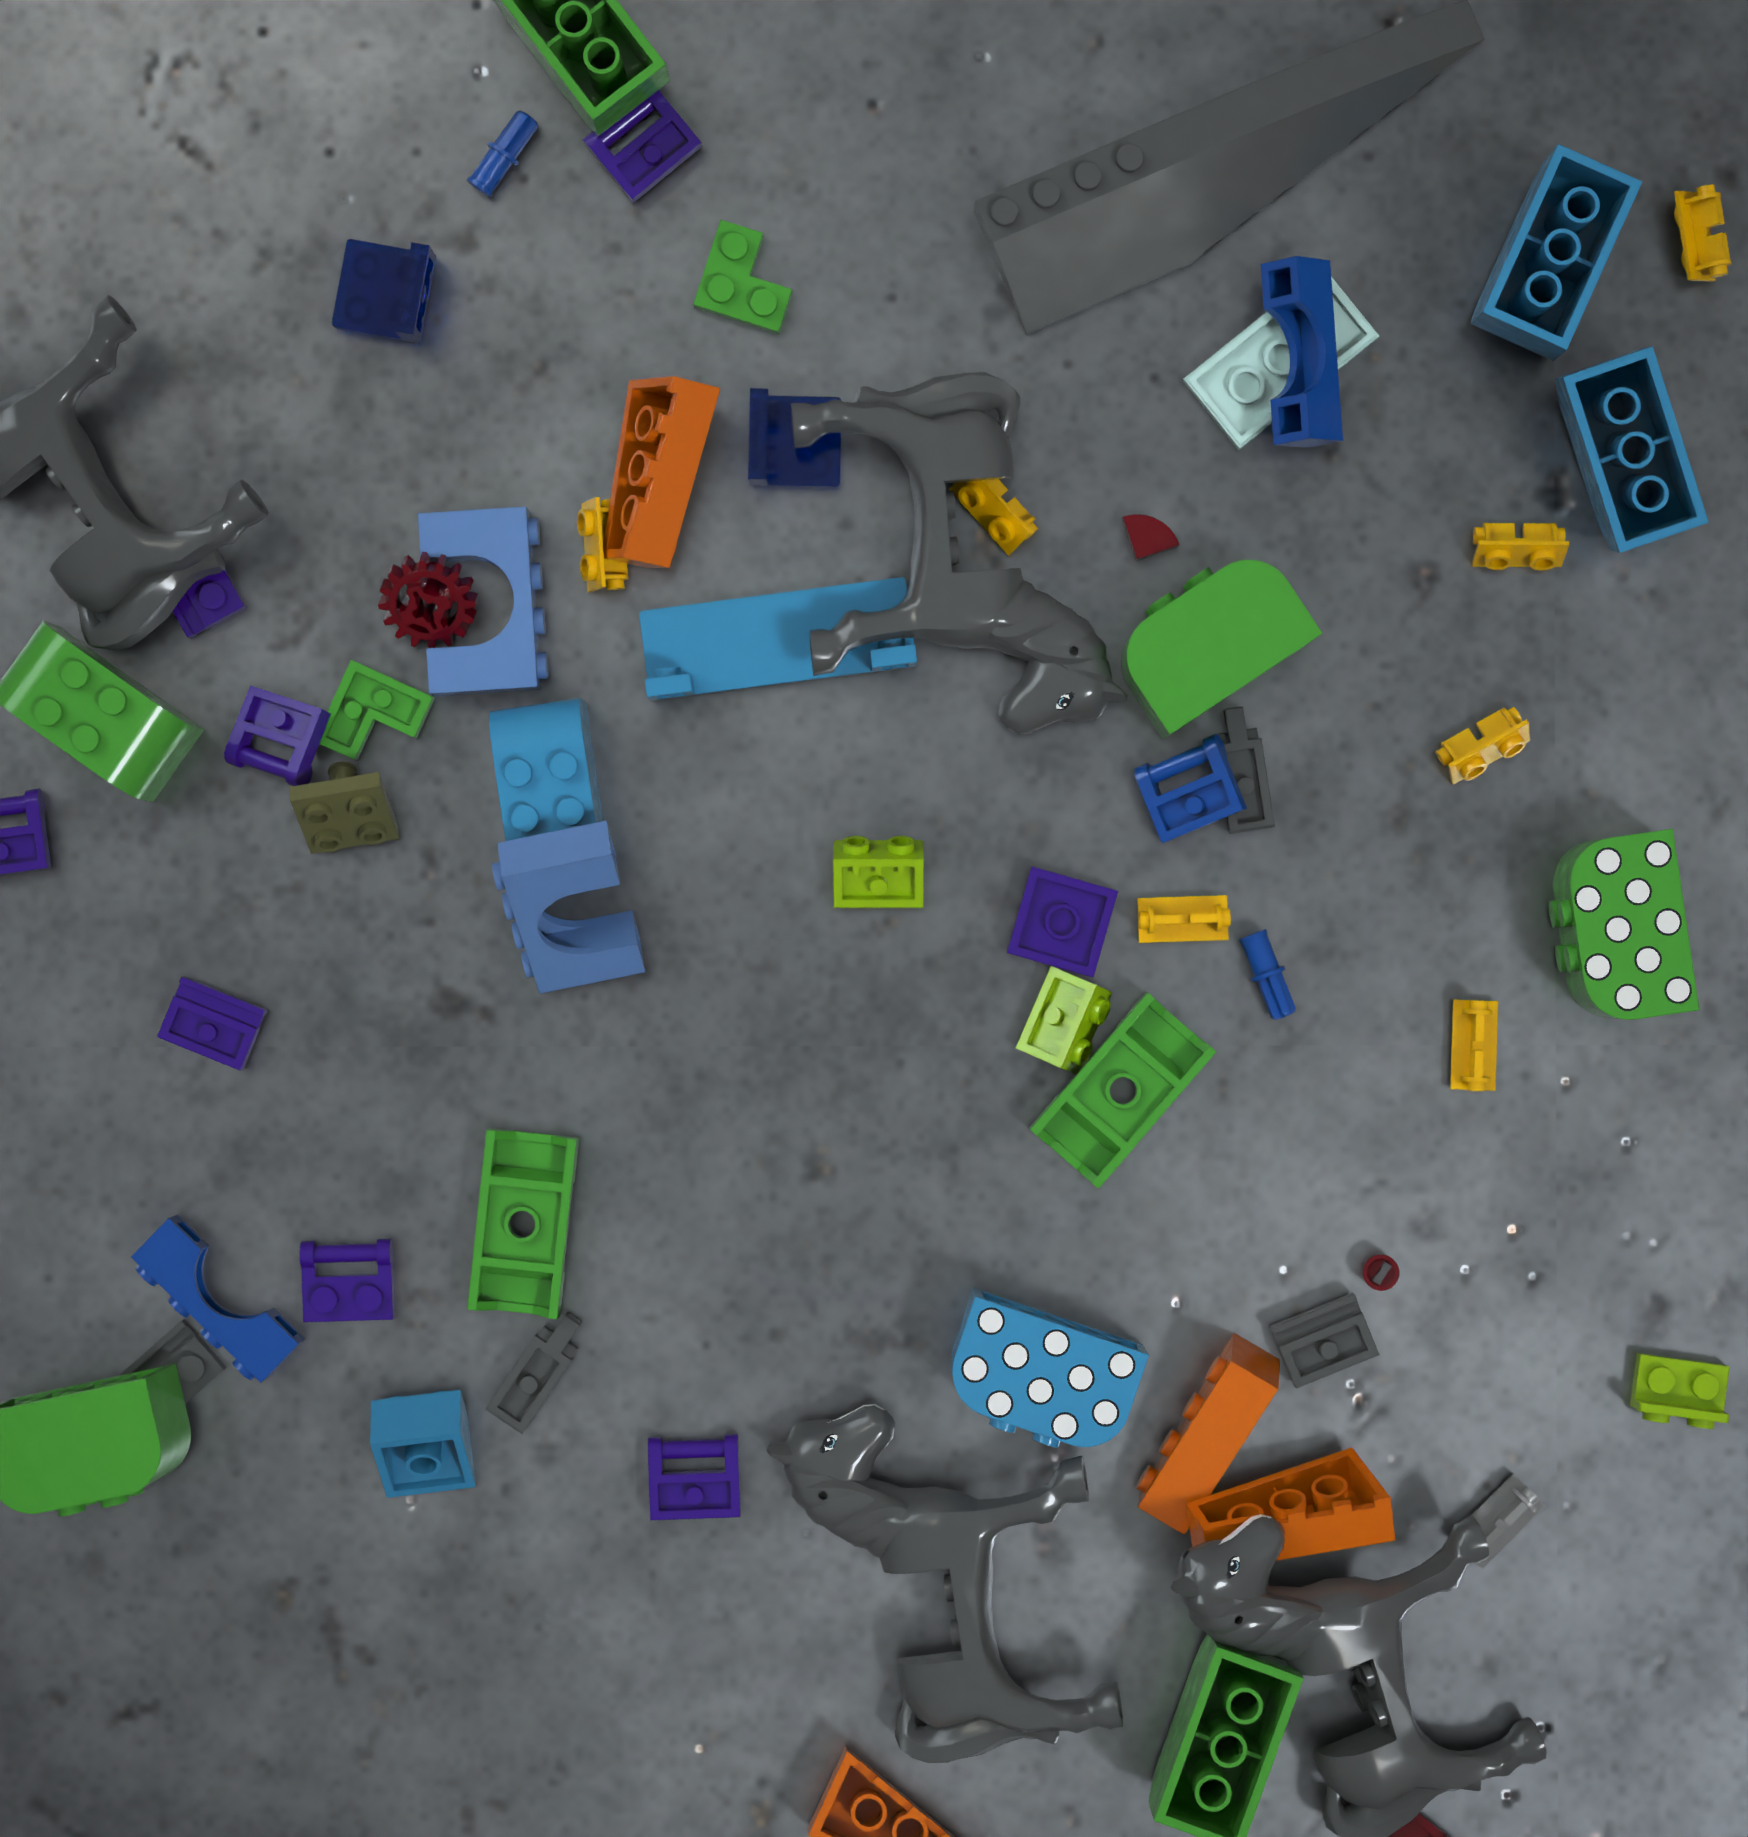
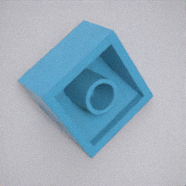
(422, 1443)

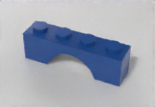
(1301, 301)
(176, 1262)

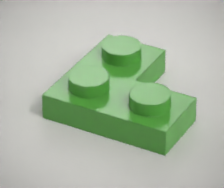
(731, 290)
(367, 698)

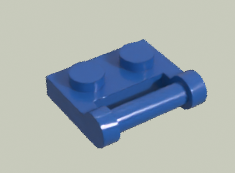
(1196, 802)

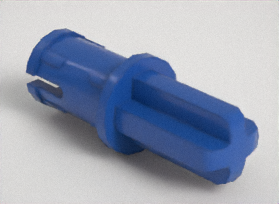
(503, 153)
(1268, 974)

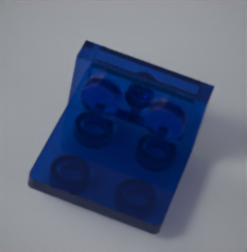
(384, 290)
(772, 450)

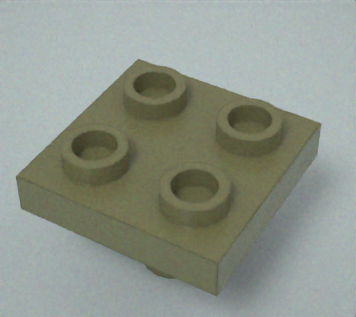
(344, 810)

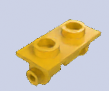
(1703, 254)
(1005, 522)
(1540, 548)
(593, 566)
(1502, 735)
(1183, 919)
(1474, 1045)

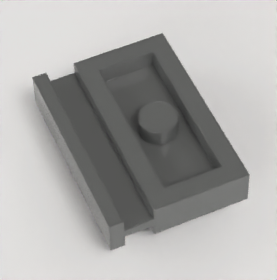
(1324, 1340)
(194, 1359)

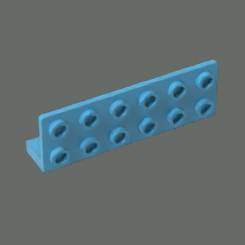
(762, 639)

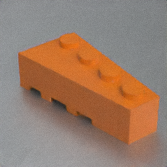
(656, 468)
(1210, 1433)
(1320, 1505)
(868, 1805)

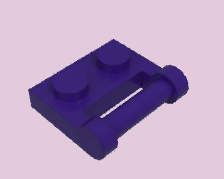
(650, 154)
(282, 722)
(24, 846)
(352, 1295)
(694, 1492)

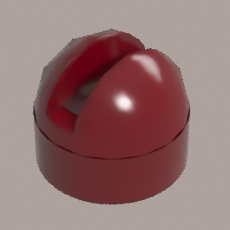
(1373, 1267)

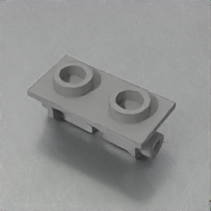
(1506, 1514)

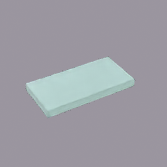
(1255, 366)

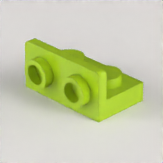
(878, 873)
(1065, 1020)
(1680, 1389)

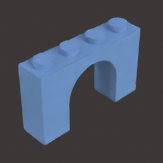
(513, 657)
(558, 950)

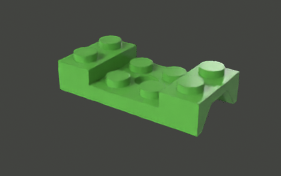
(1084, 1119)
(531, 1176)

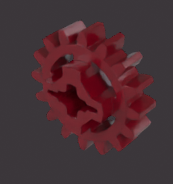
(434, 584)

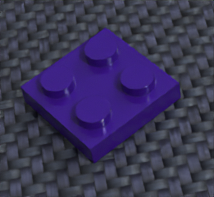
(1062, 921)

